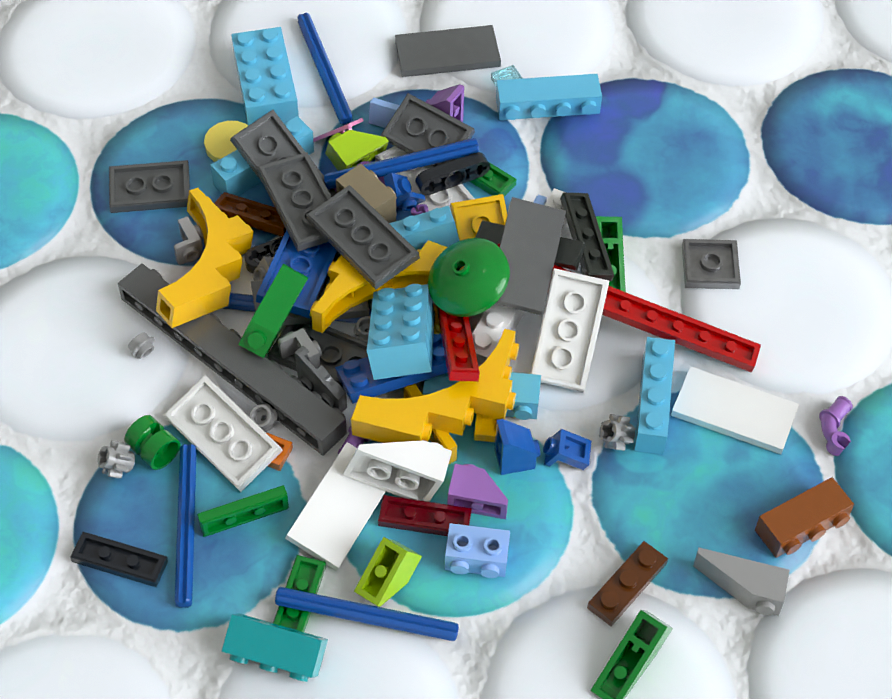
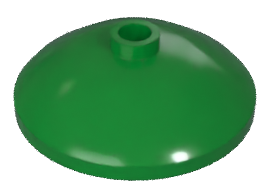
(473, 287)

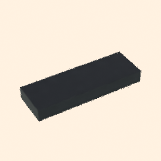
(119, 559)

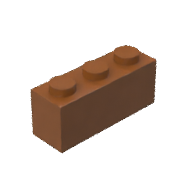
(804, 518)

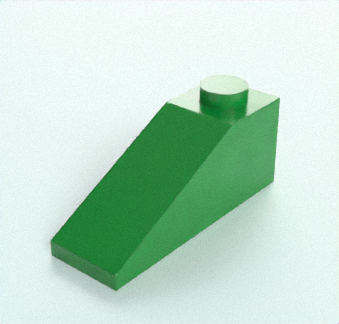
(612, 235)
(273, 311)
(632, 656)

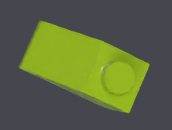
(354, 147)
(387, 571)

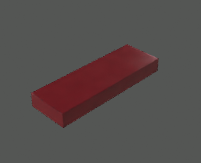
(421, 515)

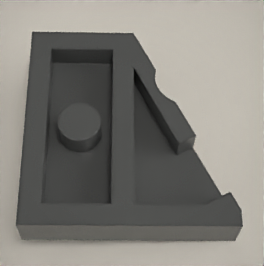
(319, 381)

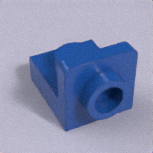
(405, 198)
(568, 449)

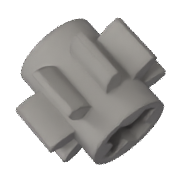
(617, 432)
(116, 459)

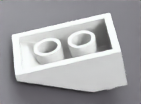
(401, 468)

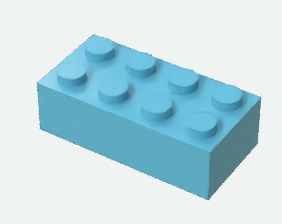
(264, 74)
(401, 332)

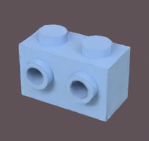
(477, 550)

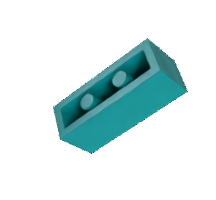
(274, 647)

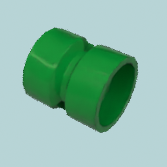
(152, 442)

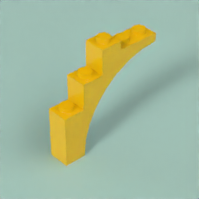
(208, 282)
(350, 288)
(443, 410)

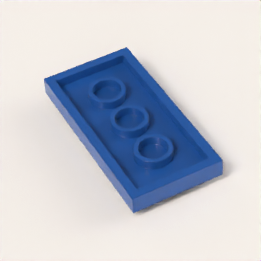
(310, 262)
(358, 378)

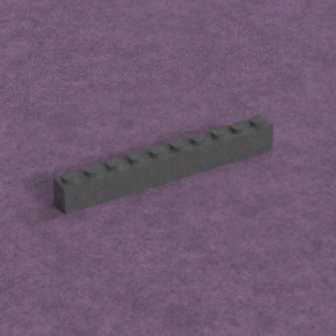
(252, 375)

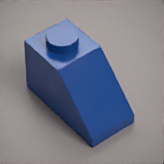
(515, 448)

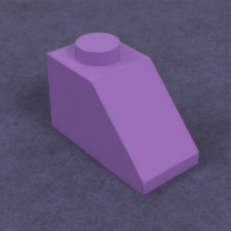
(450, 101)
(476, 490)

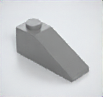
(748, 581)

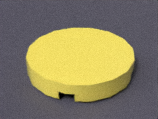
(218, 138)

